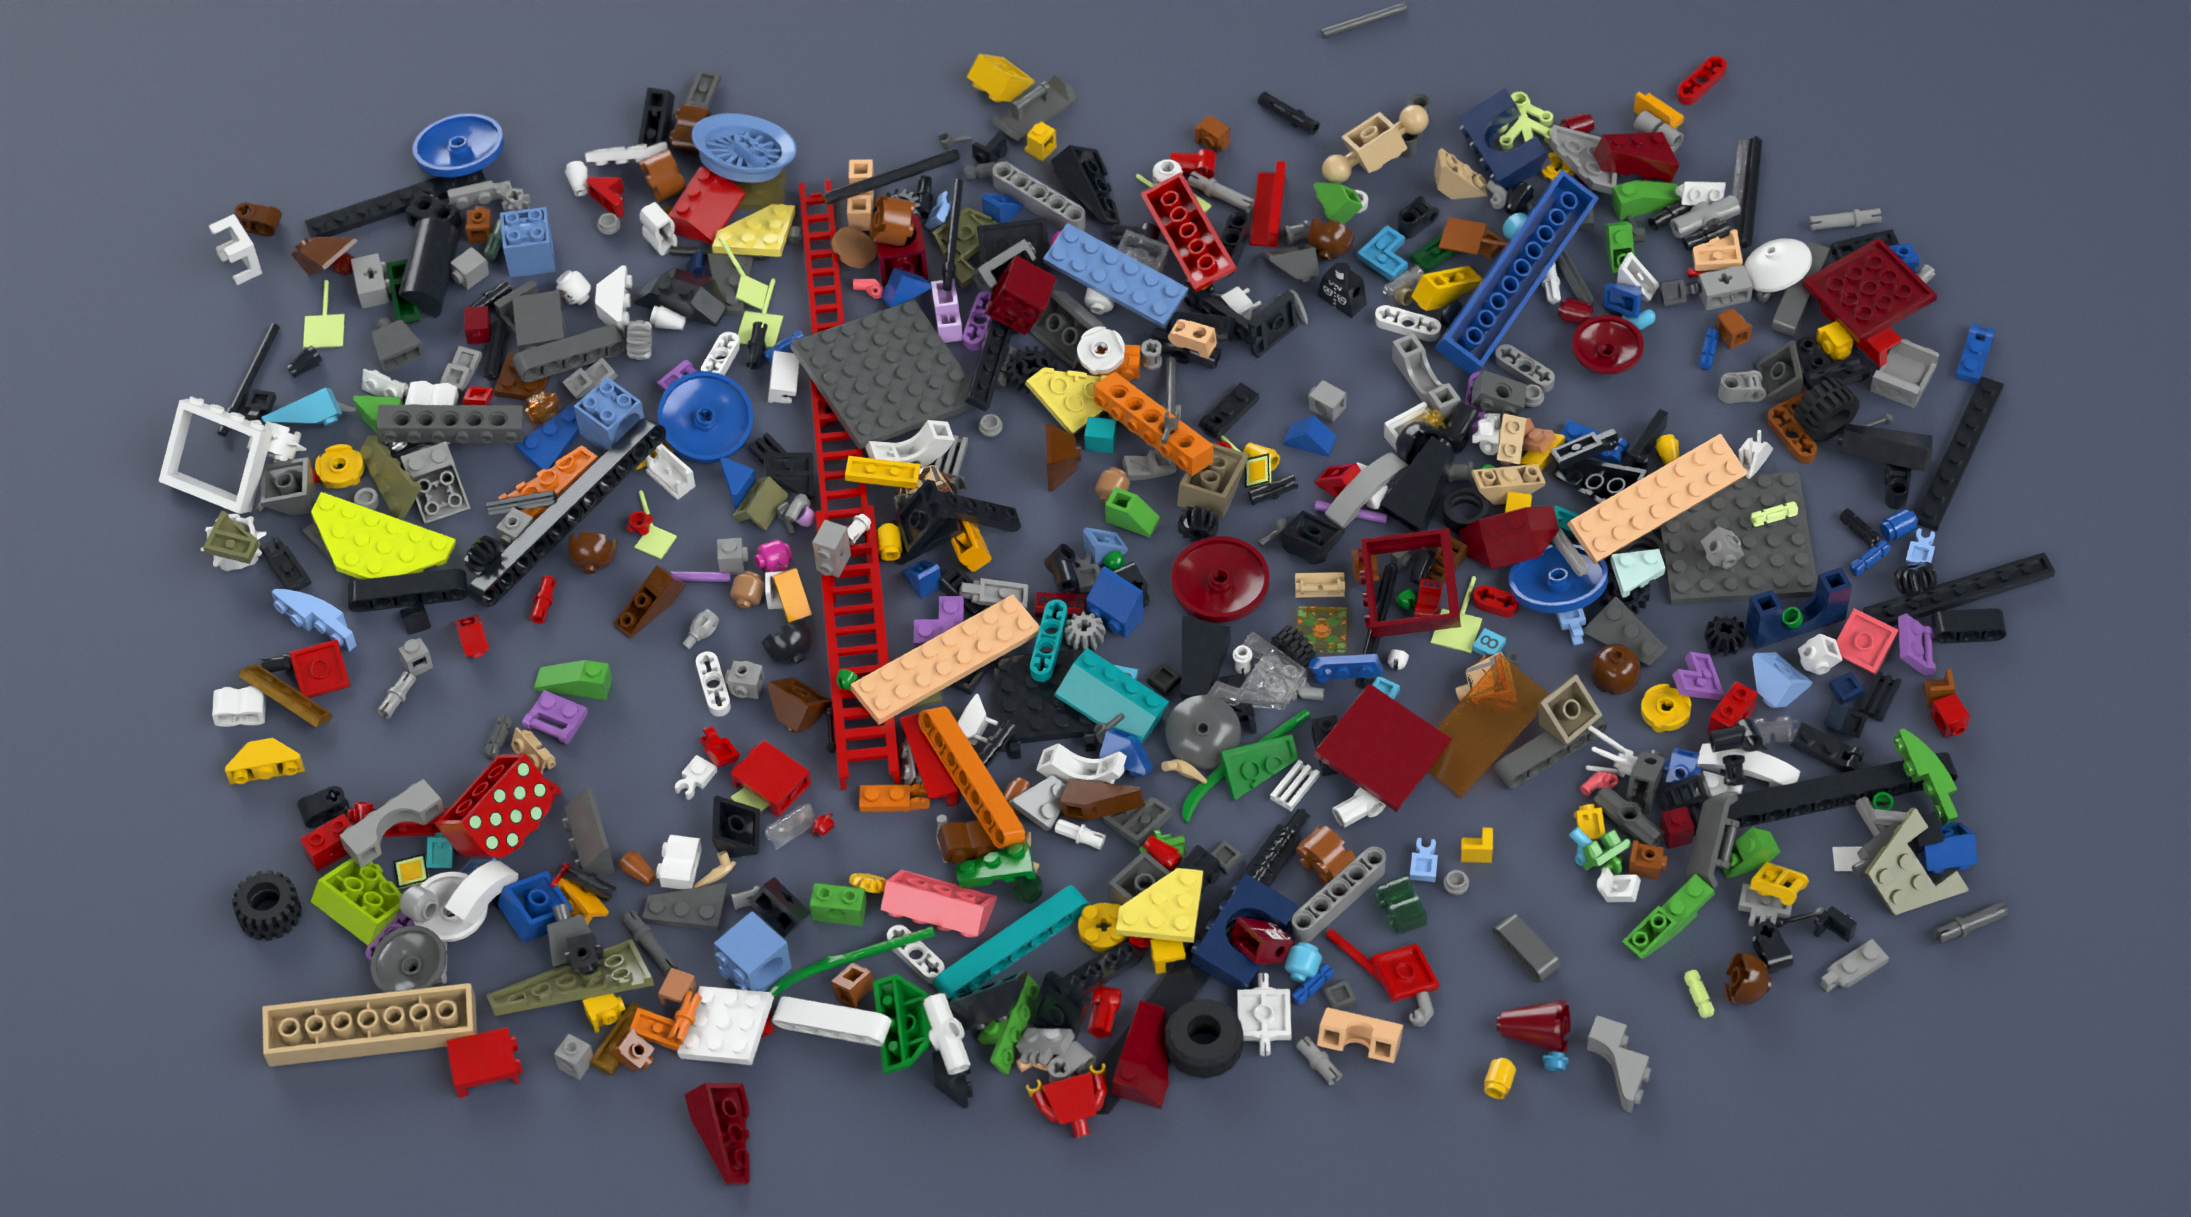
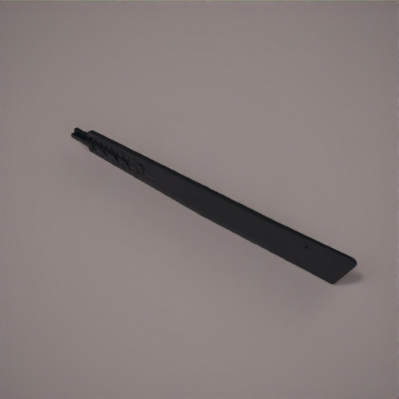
(1186, 979)

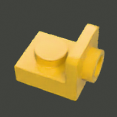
(1590, 821)

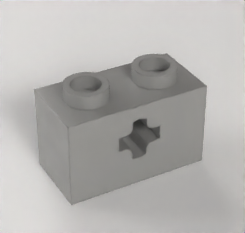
(370, 280)
(1725, 287)
(831, 548)

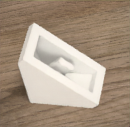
(1634, 273)

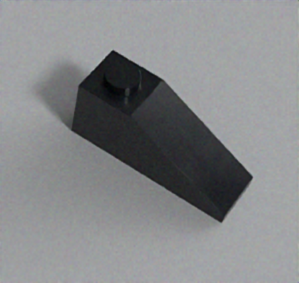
(656, 116)

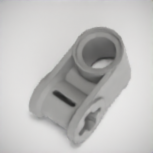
(1740, 387)
(1071, 1064)

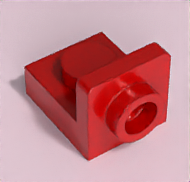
(478, 396)

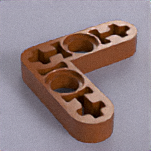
(1785, 411)

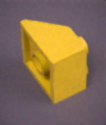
(998, 78)

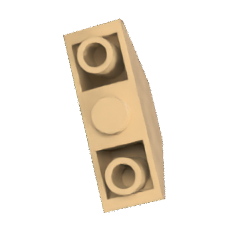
(1457, 179)
(1497, 482)

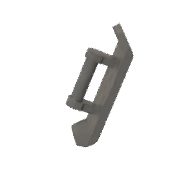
(1036, 107)
(1709, 837)

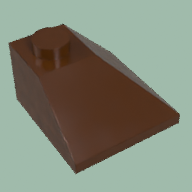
(320, 252)
(1060, 456)
(797, 703)

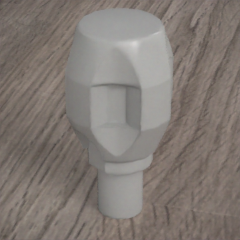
(701, 627)

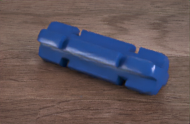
(783, 346)
(1709, 349)
(1869, 557)
(1312, 984)

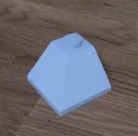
(1777, 679)

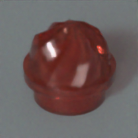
(343, 264)

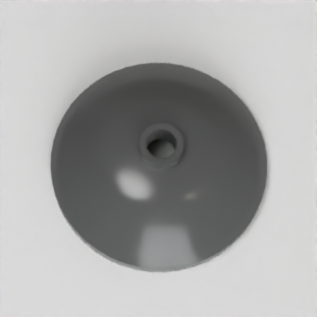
(1199, 748)
(402, 952)

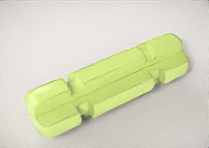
(1774, 513)
(1699, 993)

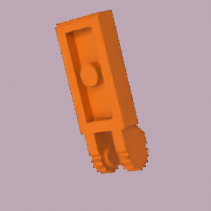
(892, 798)

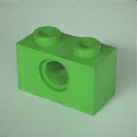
(838, 904)

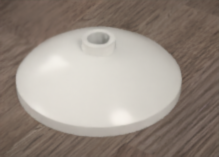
(1778, 264)
(448, 928)

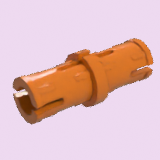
(684, 1017)

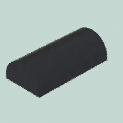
(429, 265)

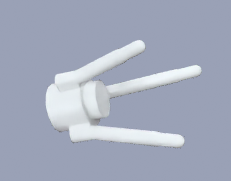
(1623, 762)

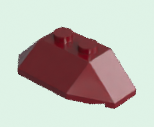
(1510, 536)

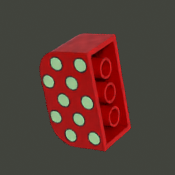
(498, 809)

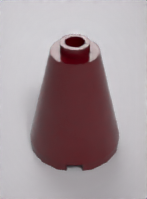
(1538, 1025)

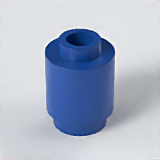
(1898, 524)

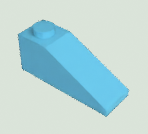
(313, 409)

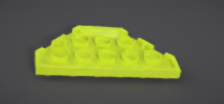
(376, 544)

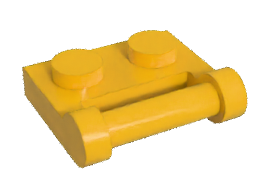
(1770, 881)

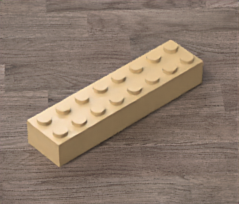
(367, 1024)

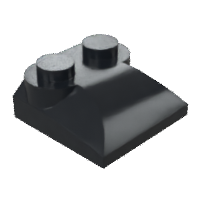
(1310, 537)

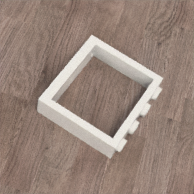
(254, 466)

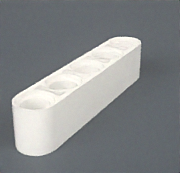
(831, 1021)

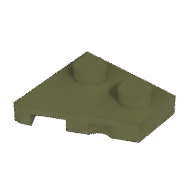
(231, 540)

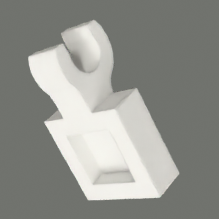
(1717, 786)

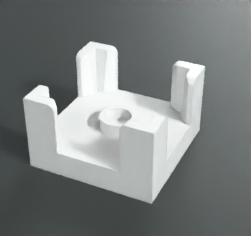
(237, 248)

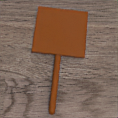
(1465, 236)

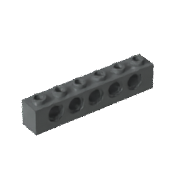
(469, 423)

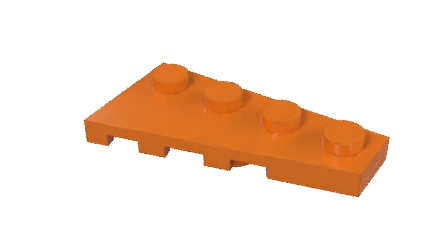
(558, 478)

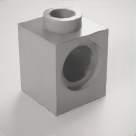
(1327, 401)
(573, 1056)

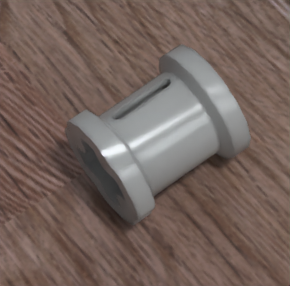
(1154, 351)

